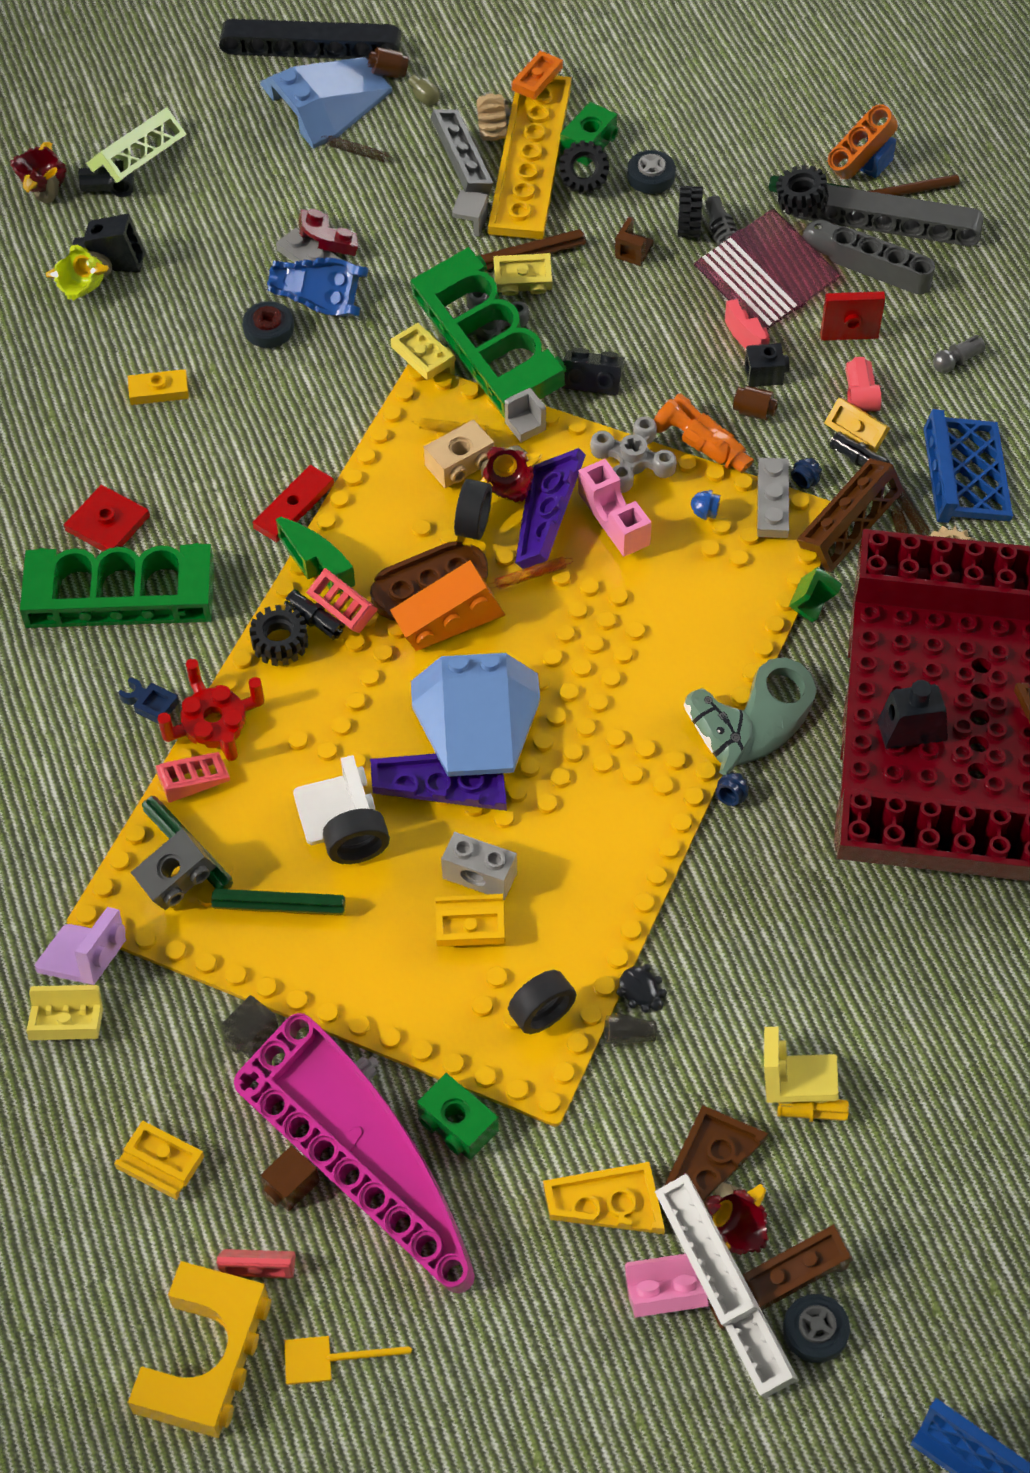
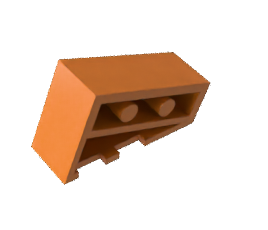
(447, 608)

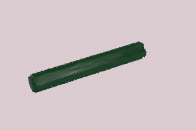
(170, 826)
(278, 901)

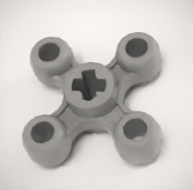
(634, 453)

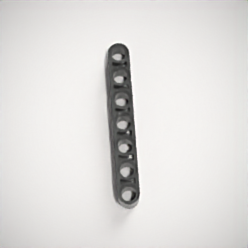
(900, 216)

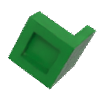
(813, 592)

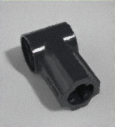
(102, 181)

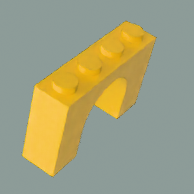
(205, 1400)

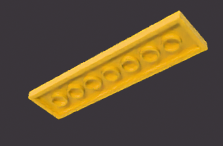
(529, 162)

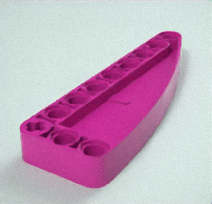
(349, 1114)

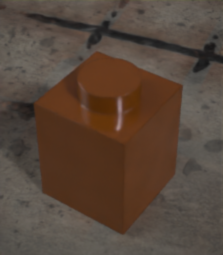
(289, 1179)

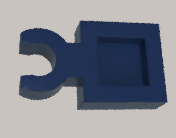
(149, 701)

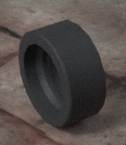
(473, 509)
(356, 836)
(542, 1001)

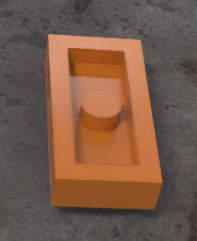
(537, 75)

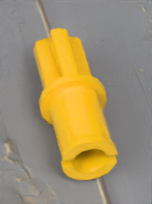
(828, 1110)

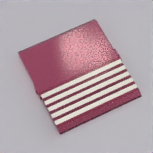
(767, 269)

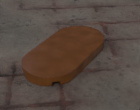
(414, 574)

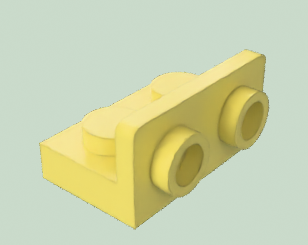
(424, 351)

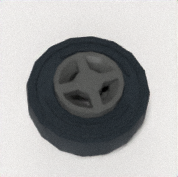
(819, 1314)

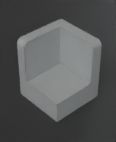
(472, 207)
(525, 414)

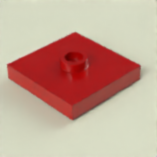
(852, 315)
(106, 519)

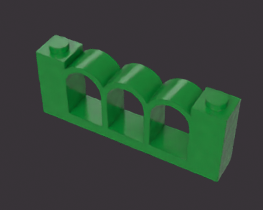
(466, 274)
(46, 570)

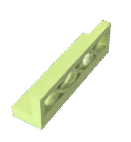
(138, 139)

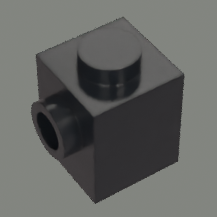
(765, 365)

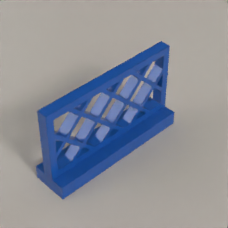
(941, 462)
(963, 1446)

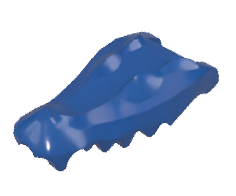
(320, 284)

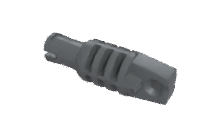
(720, 222)

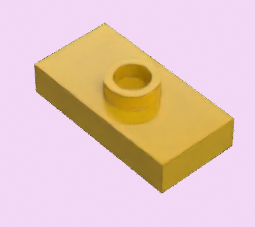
(158, 387)
(857, 424)

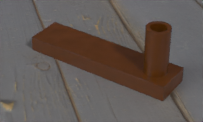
(797, 1268)

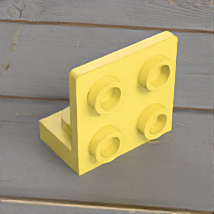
(798, 1076)

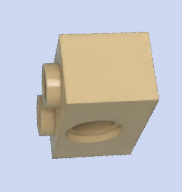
(457, 453)

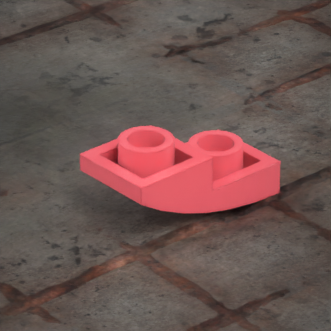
(745, 330)

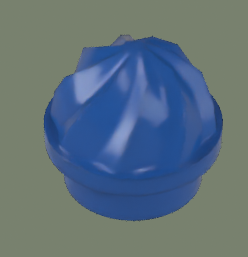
(705, 504)

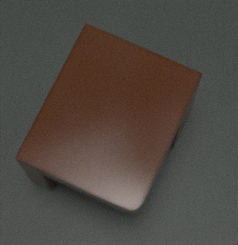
(631, 246)

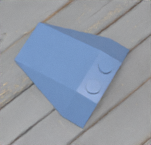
(328, 95)
(476, 711)

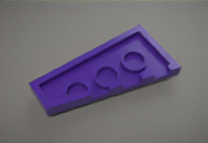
(546, 506)
(425, 779)

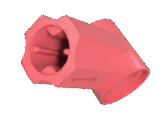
(861, 385)

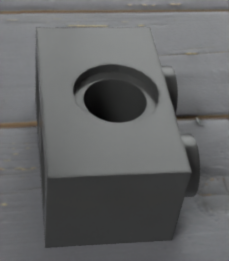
(156, 870)

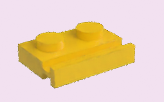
(470, 920)
(159, 1160)

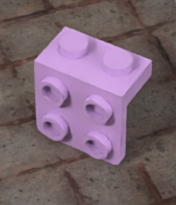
(82, 951)

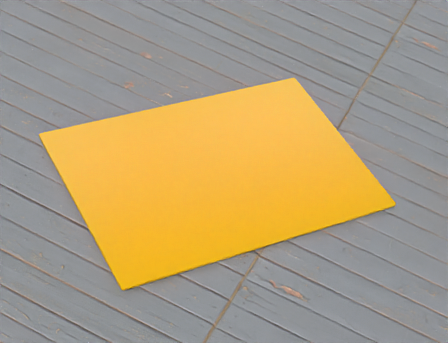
(595, 801)

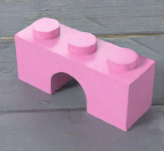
(623, 523)

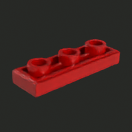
(294, 501)

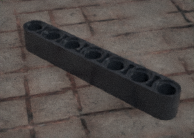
(306, 38)

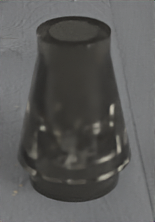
(628, 1030)

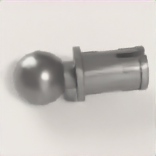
(945, 360)

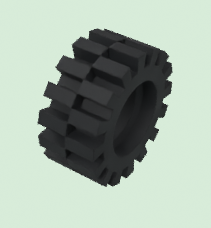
(577, 151)
(802, 179)
(690, 211)
(275, 621)

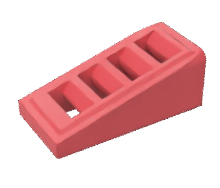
(363, 615)
(184, 788)

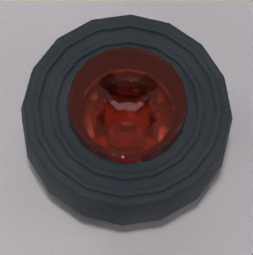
(268, 324)

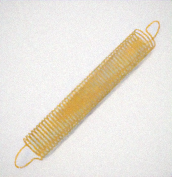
(442, 425)

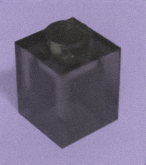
(249, 1027)

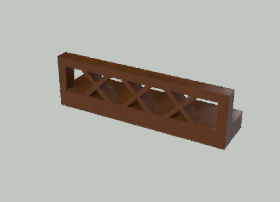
(851, 506)

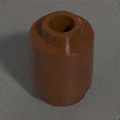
(388, 63)
(755, 402)

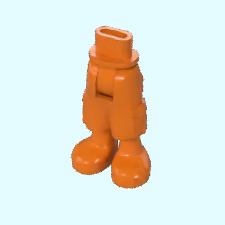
(703, 433)

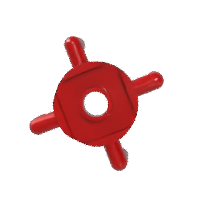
(209, 701)

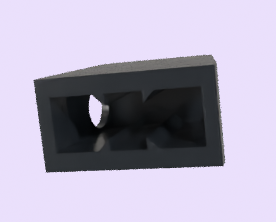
(116, 240)
(913, 716)

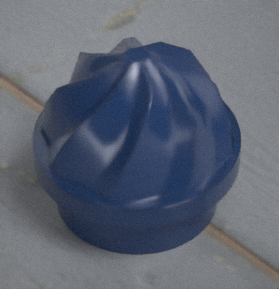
(806, 473)
(732, 789)

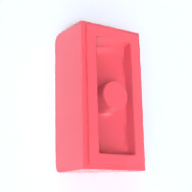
(257, 1263)

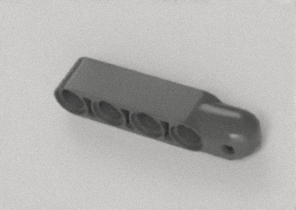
(872, 256)

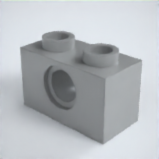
(479, 865)

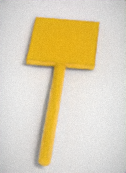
(309, 1358)

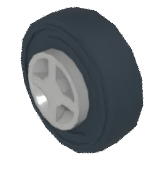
(651, 171)

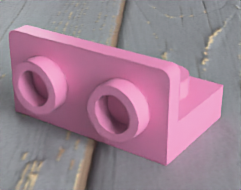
(663, 1286)

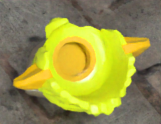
(80, 272)

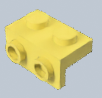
(523, 273)
(65, 1012)

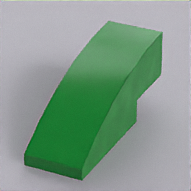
(314, 552)

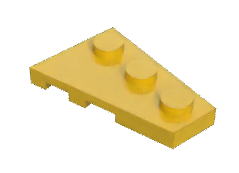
(607, 1198)

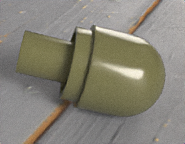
(424, 90)

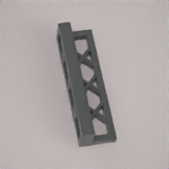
(461, 151)

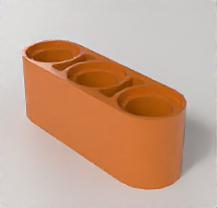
(865, 128)

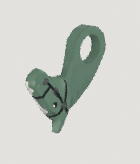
(762, 727)

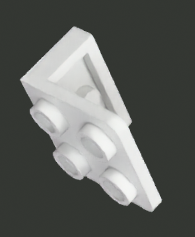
(328, 798)

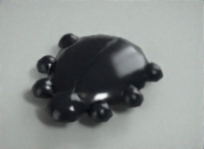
(641, 988)

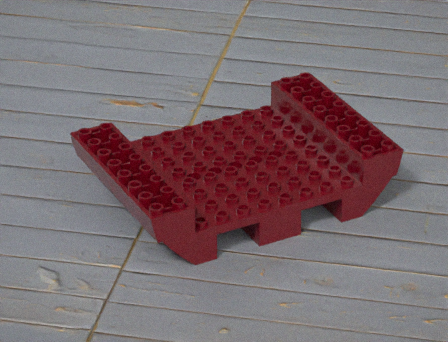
(939, 617)

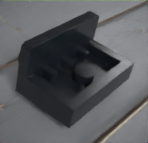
(593, 371)

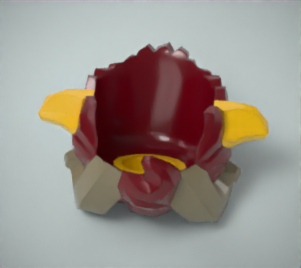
(40, 172)
(509, 471)
(739, 1217)

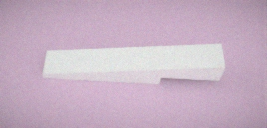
(726, 1287)

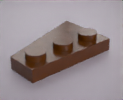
(715, 1150)

